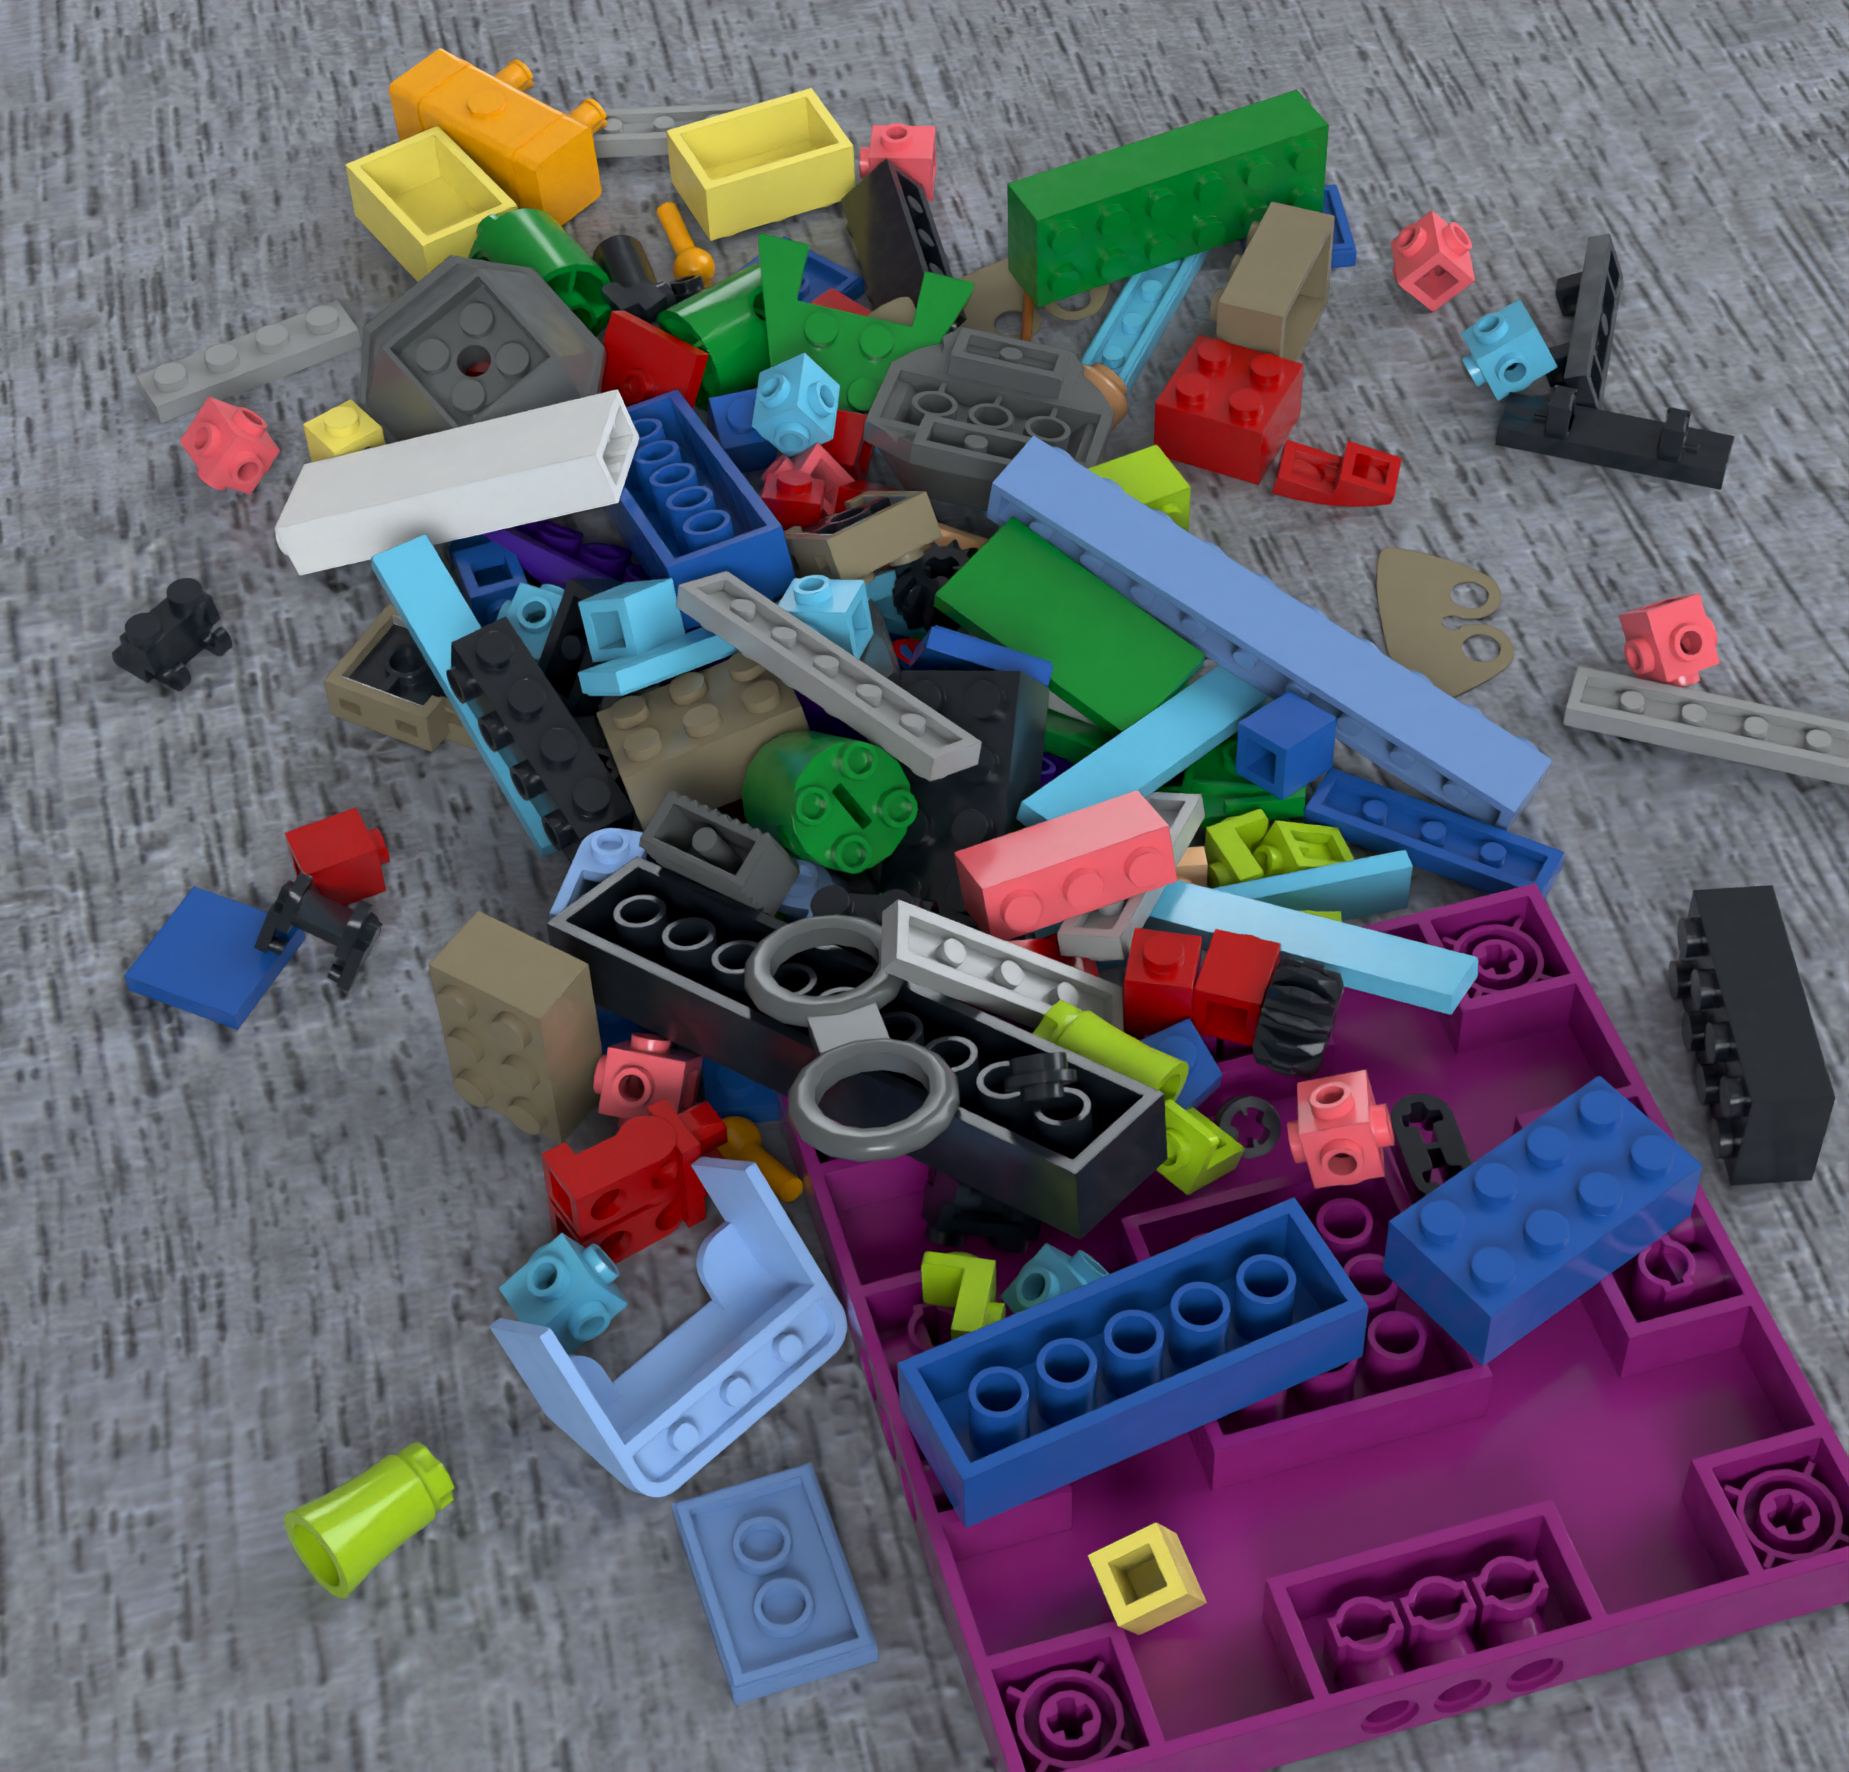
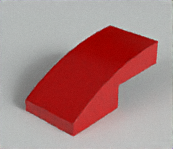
(1352, 480)

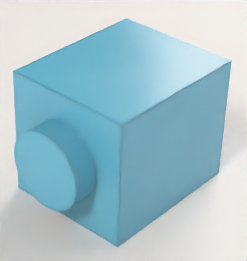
(631, 619)

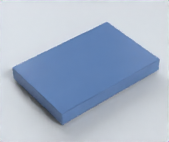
(774, 1583)

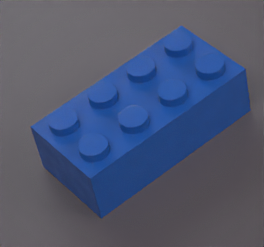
(1541, 1219)

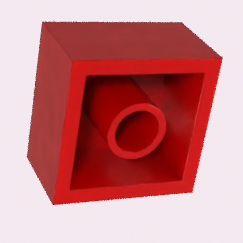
(1228, 409)

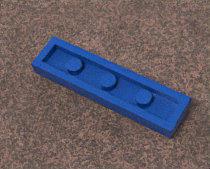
(1432, 836)

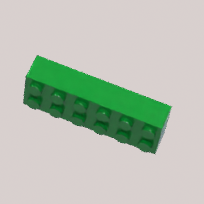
(1163, 197)

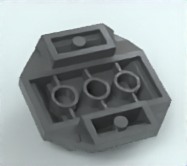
(465, 316)
(969, 405)

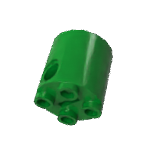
(539, 242)
(728, 326)
(829, 799)

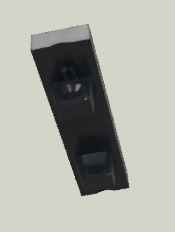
(1594, 302)
(1615, 439)

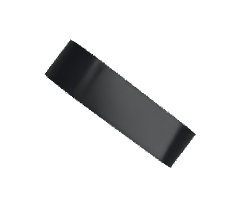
(1415, 1157)

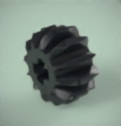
(922, 579)
(1298, 1018)

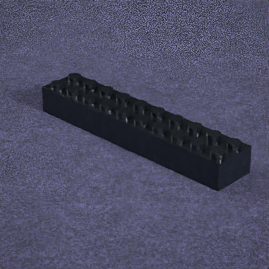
(676, 965)

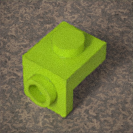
(1231, 849)
(1196, 1149)
(964, 1284)

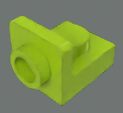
(1300, 847)

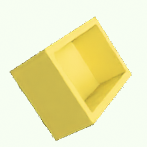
(761, 163)
(424, 199)

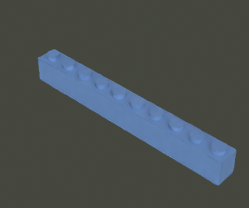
(1272, 638)

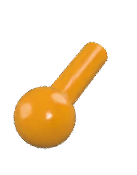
(688, 258)
(746, 1145)

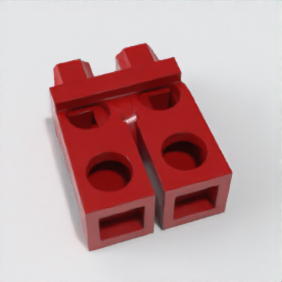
(636, 1182)

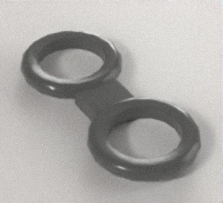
(847, 1041)

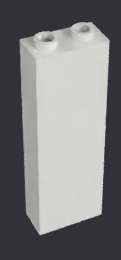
(459, 482)

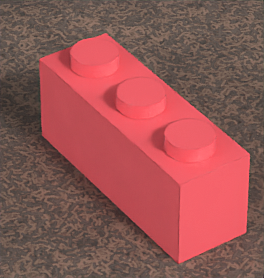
(1066, 866)

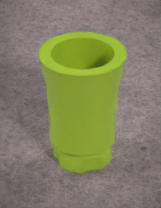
(1108, 1046)
(368, 1517)

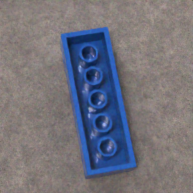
(692, 508)
(1130, 1361)

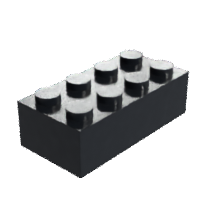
(976, 803)
(1751, 1036)

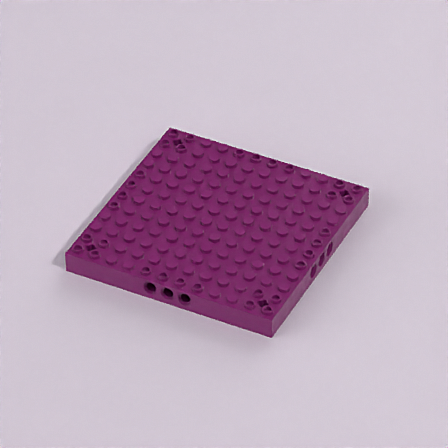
(1411, 1517)

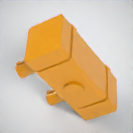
(518, 141)

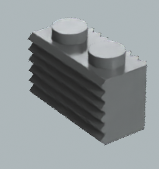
(719, 853)

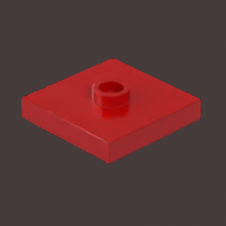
(649, 361)

